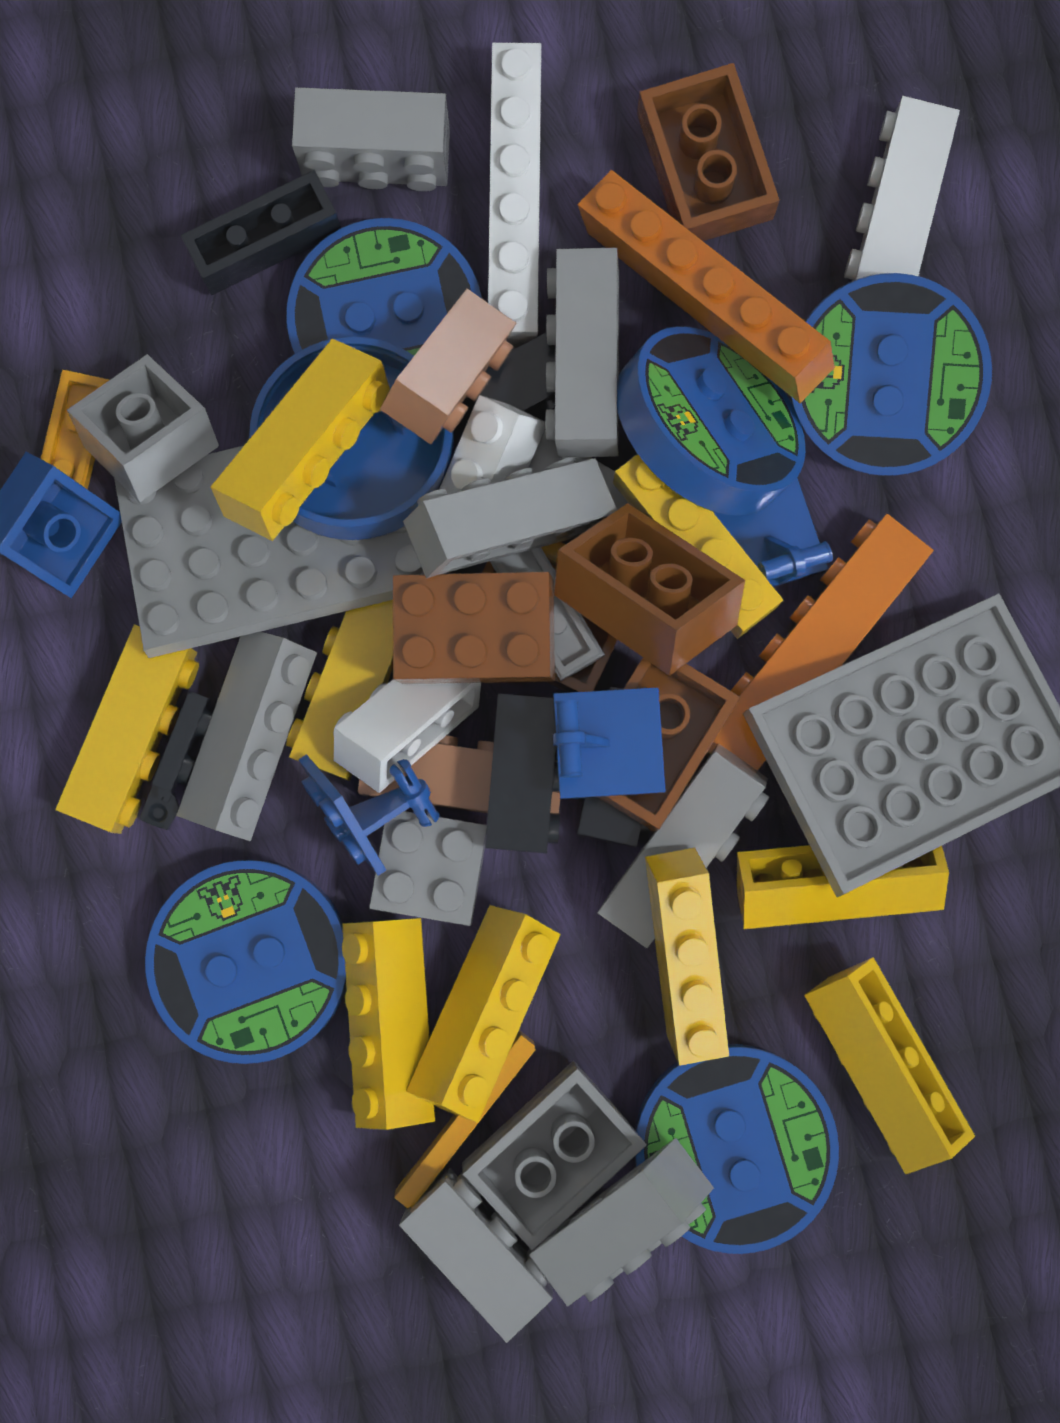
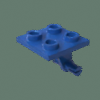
(781, 538)
(609, 743)
(356, 822)

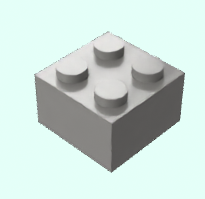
(143, 428)
(430, 868)

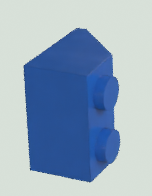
(53, 524)

